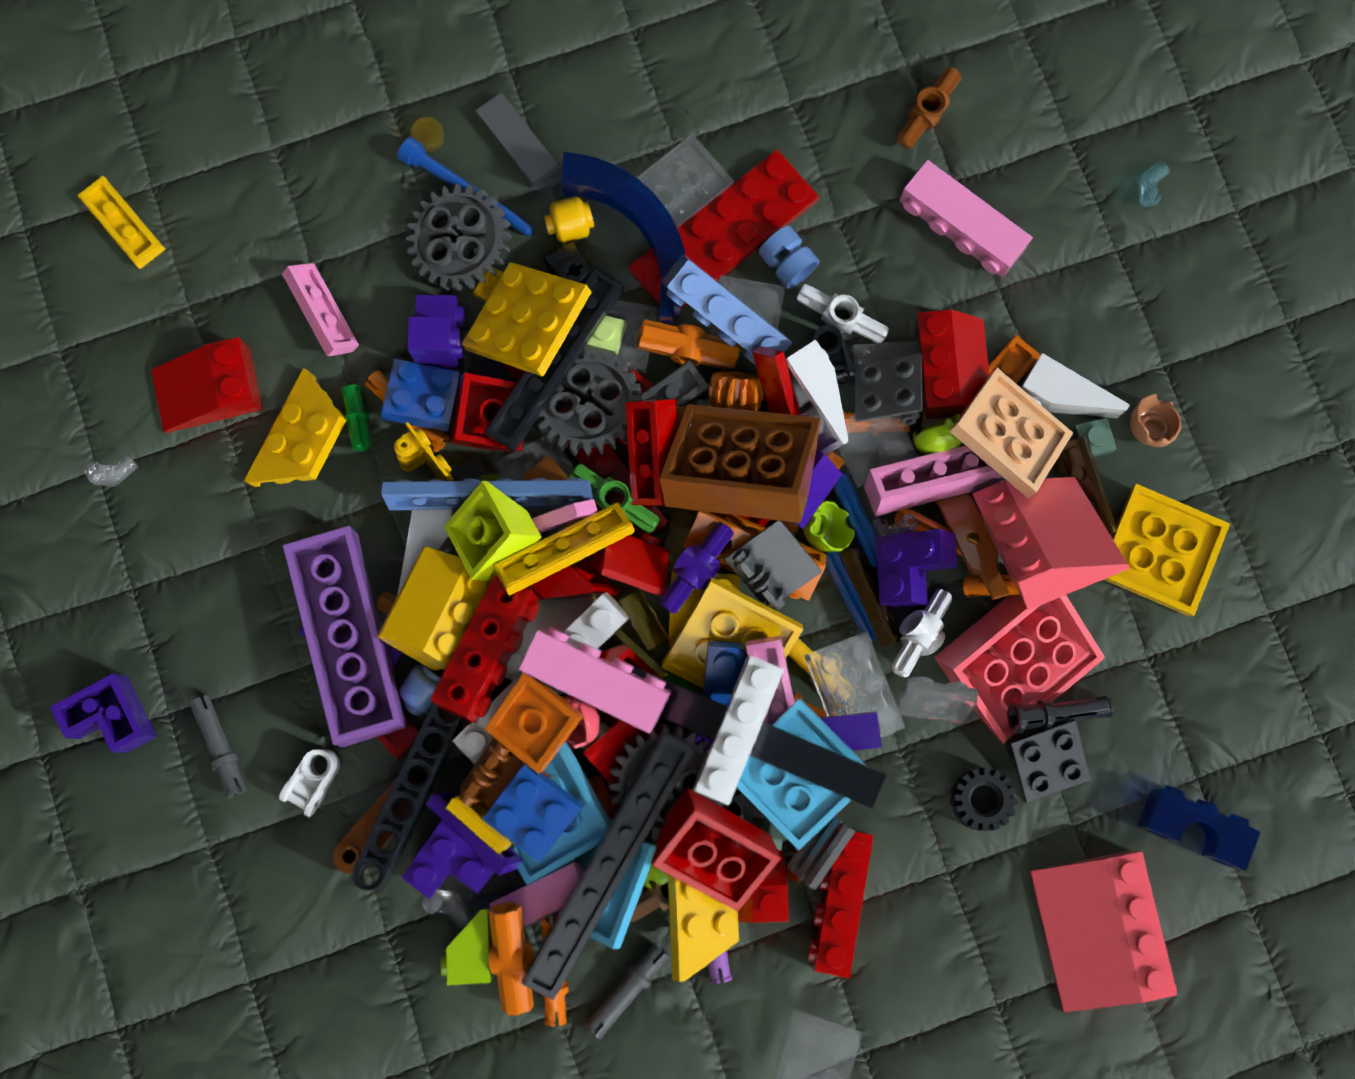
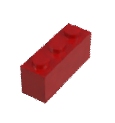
(650, 438)

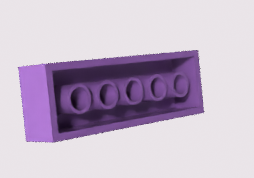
(342, 638)

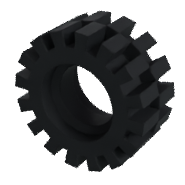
(1004, 799)

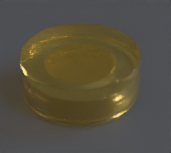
(429, 133)

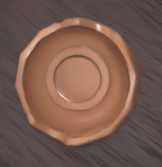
(1155, 421)

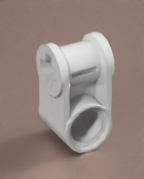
(308, 787)

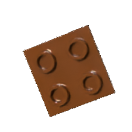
(490, 776)

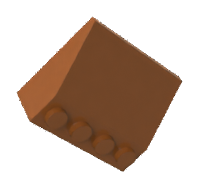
(741, 463)

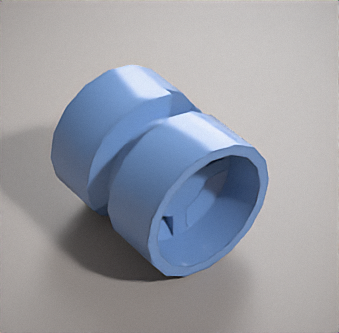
(796, 265)

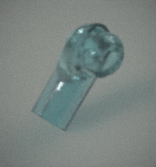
(1147, 184)

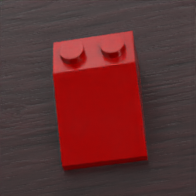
(207, 385)

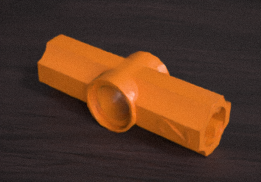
(686, 344)
(510, 957)

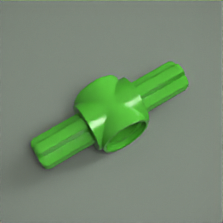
(601, 488)

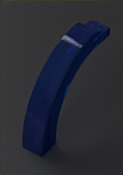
(620, 190)

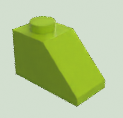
(468, 953)

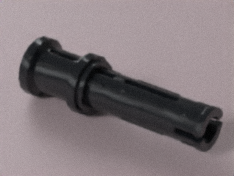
(1047, 714)

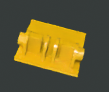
(414, 451)

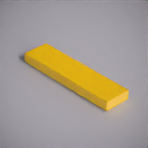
(563, 548)

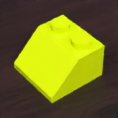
(489, 530)

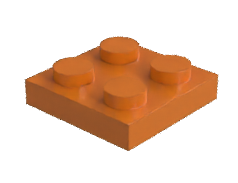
(533, 722)

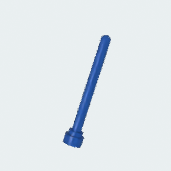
(413, 154)

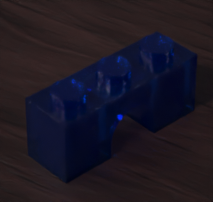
(1227, 838)

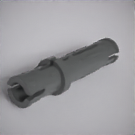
(218, 747)
(636, 979)

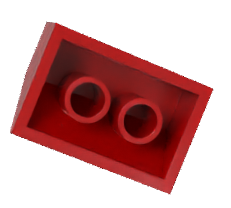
(951, 360)
(714, 850)

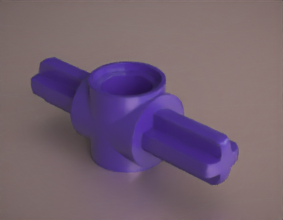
(696, 567)

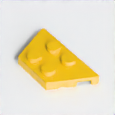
(299, 436)
(698, 929)

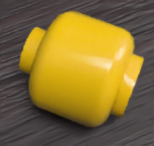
(569, 219)

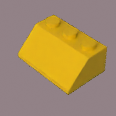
(433, 609)

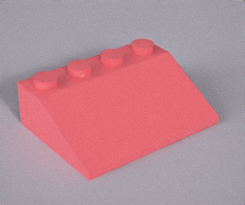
(1049, 540)
(1020, 657)
(1103, 932)

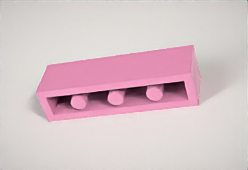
(964, 219)
(927, 479)
(594, 679)

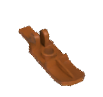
(981, 557)

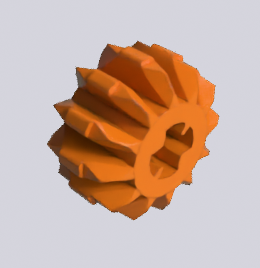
(735, 391)

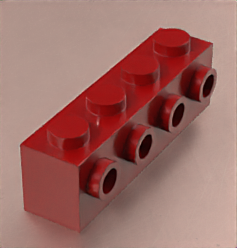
(485, 651)
(841, 908)

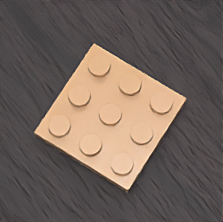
(1012, 433)

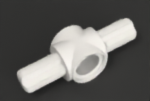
(827, 305)
(922, 633)

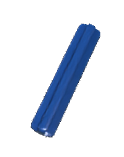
(857, 517)
(847, 589)

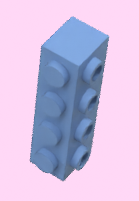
(722, 308)

